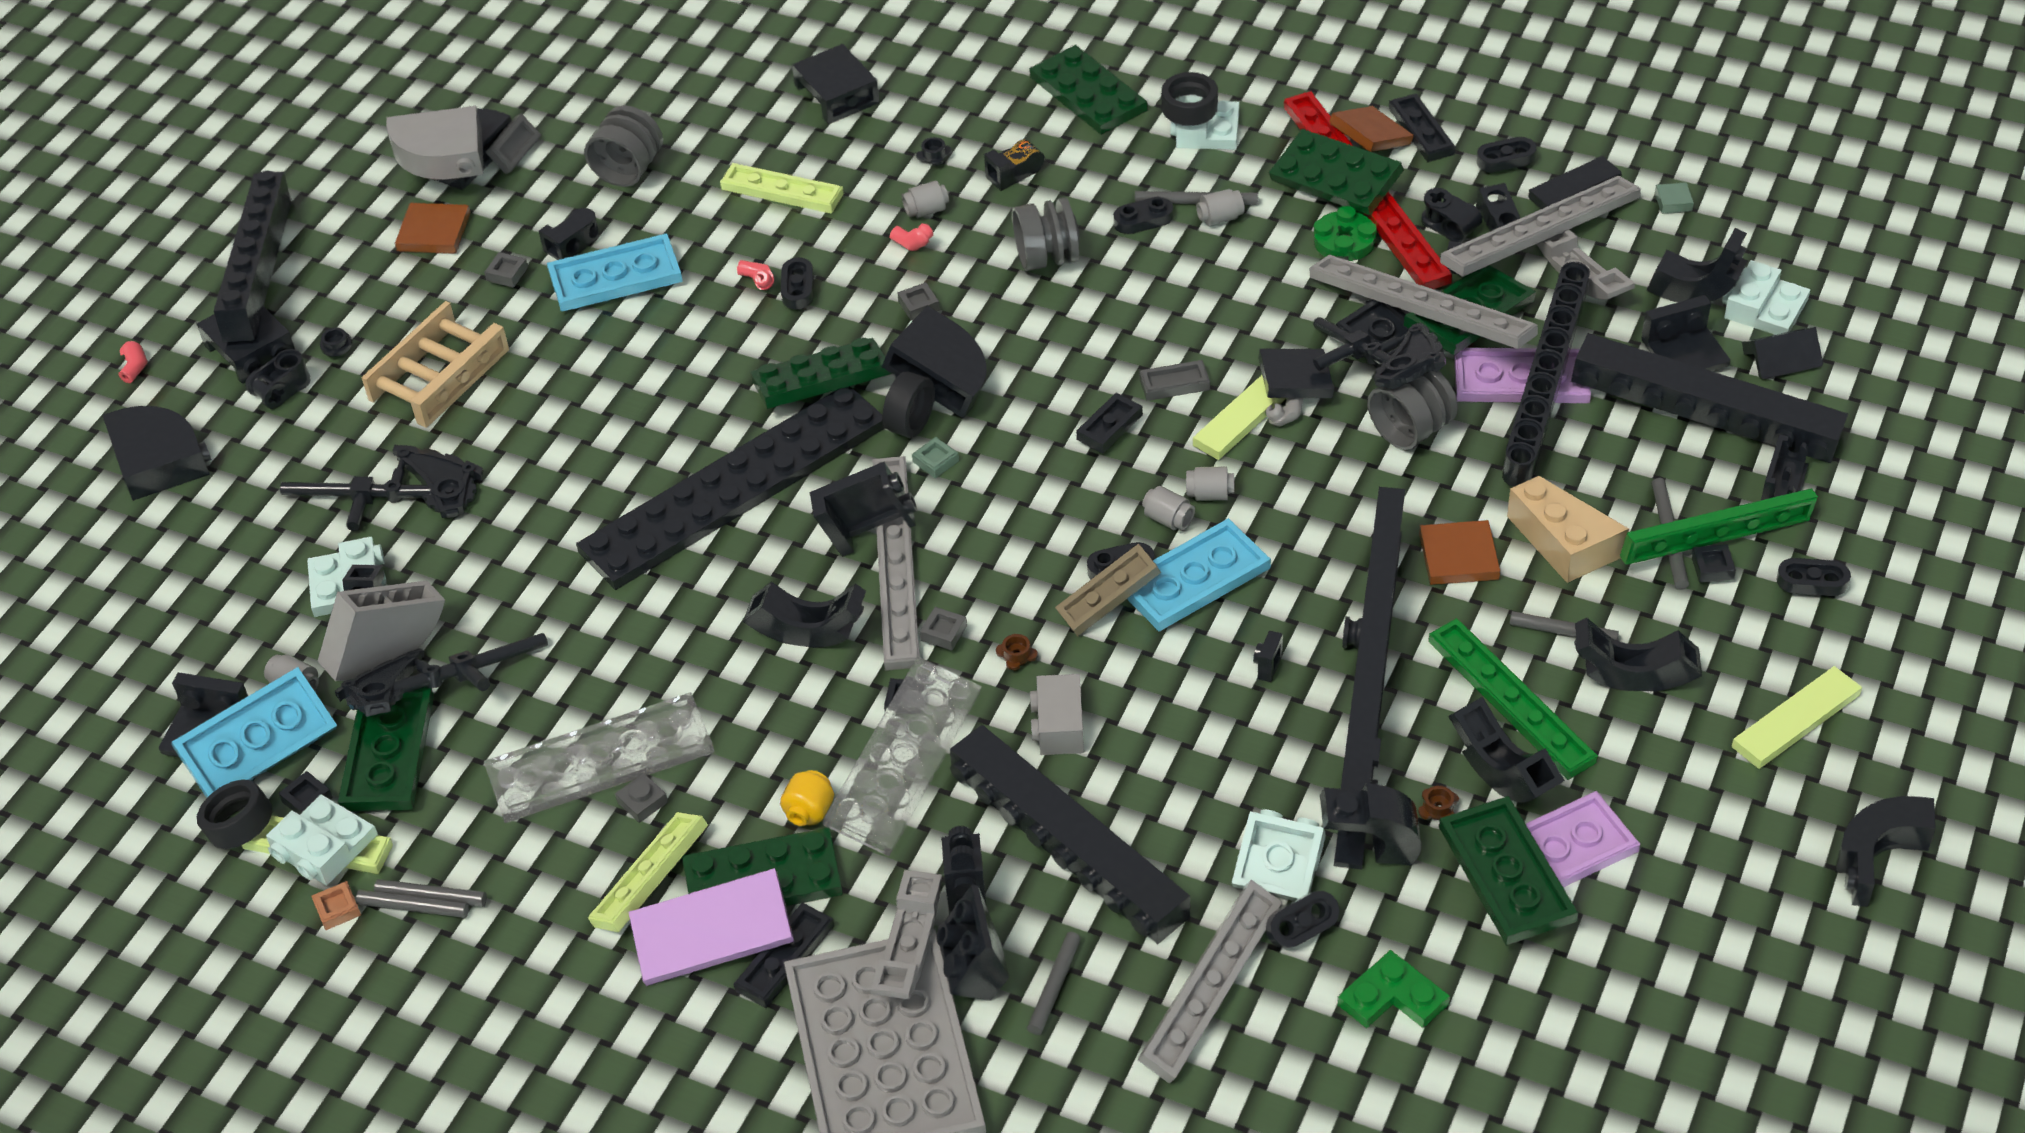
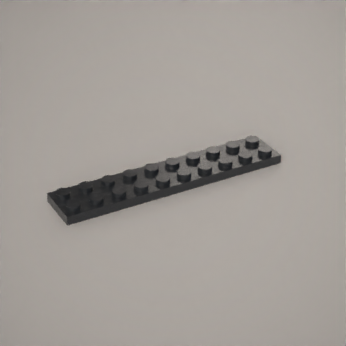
(730, 486)

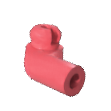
(914, 239)
(759, 272)
(135, 360)

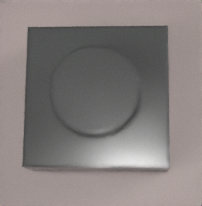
(506, 269)
(916, 299)
(943, 628)
(641, 797)

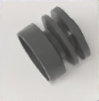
(623, 146)
(1051, 233)
(1413, 410)

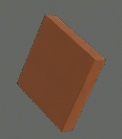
(1371, 128)
(432, 228)
(1459, 552)

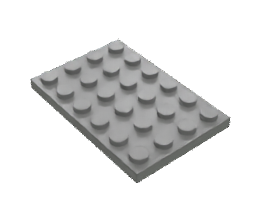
(879, 1057)

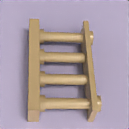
(446, 385)

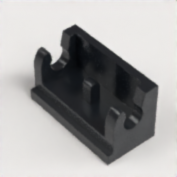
(1785, 470)

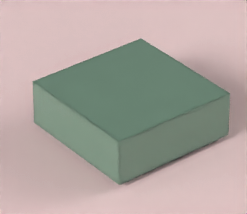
(1674, 198)
(935, 457)

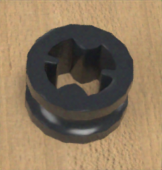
(1351, 632)

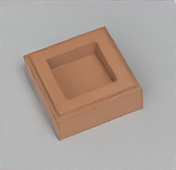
(336, 905)

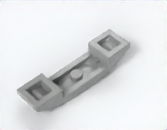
(1602, 283)
(909, 936)

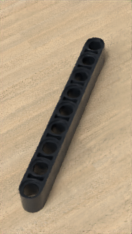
(1546, 374)

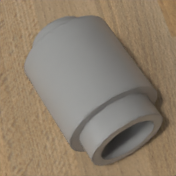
(925, 199)
(1220, 206)
(1209, 483)
(1168, 508)
(280, 665)

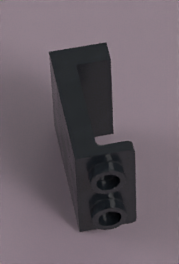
(837, 82)
(250, 354)
(861, 504)

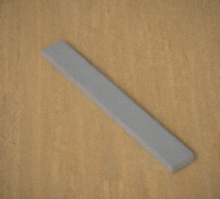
(1539, 226)
(1424, 301)
(897, 584)

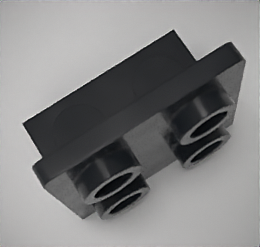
(1683, 335)
(200, 701)

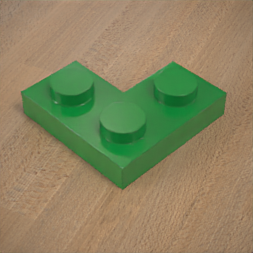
(1393, 983)

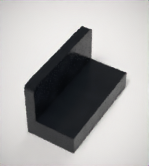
(1785, 352)

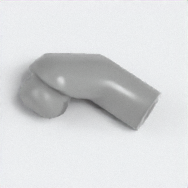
(1282, 415)

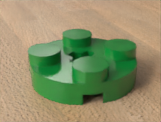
(1348, 222)

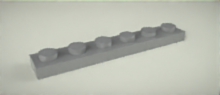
(1209, 982)

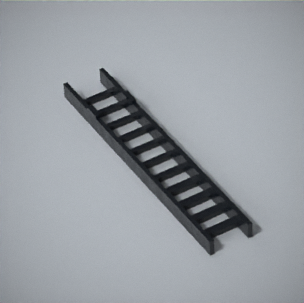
(1362, 742)

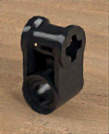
(1451, 218)
(281, 378)

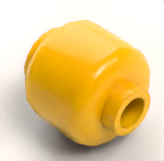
(807, 798)

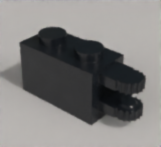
(961, 864)

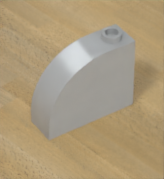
(438, 143)
(377, 626)

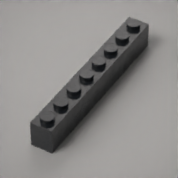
(253, 257)
(1708, 397)
(1070, 834)

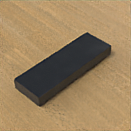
(1418, 120)
(1573, 182)
(767, 972)

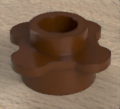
(1016, 651)
(1437, 796)

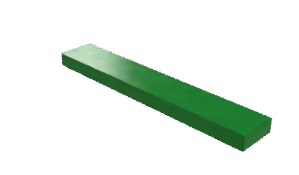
(1718, 526)
(1512, 698)

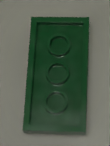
(1088, 89)
(1336, 171)
(1483, 287)
(819, 372)
(387, 755)
(802, 860)
(1508, 870)

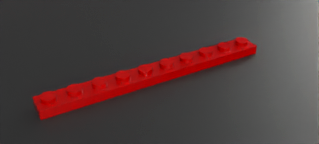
(1390, 219)

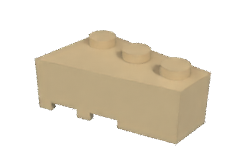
(1564, 528)

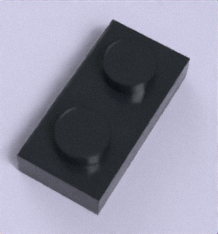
(1109, 423)

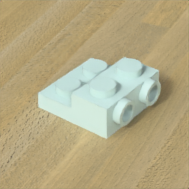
(1214, 134)
(1765, 300)
(329, 570)
(320, 839)
(1279, 854)

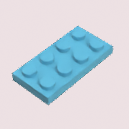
(614, 272)
(1199, 574)
(255, 733)

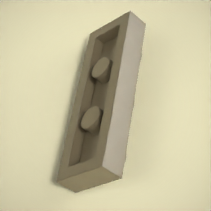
(1108, 589)

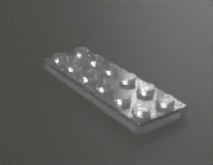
(902, 756)
(598, 757)

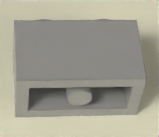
(1059, 714)

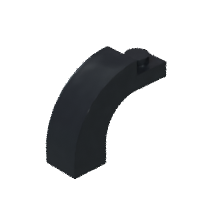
(1685, 279)
(802, 621)
(1637, 667)
(1499, 760)
(1377, 811)
(1882, 826)

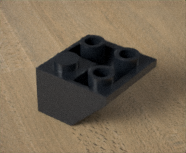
(972, 949)

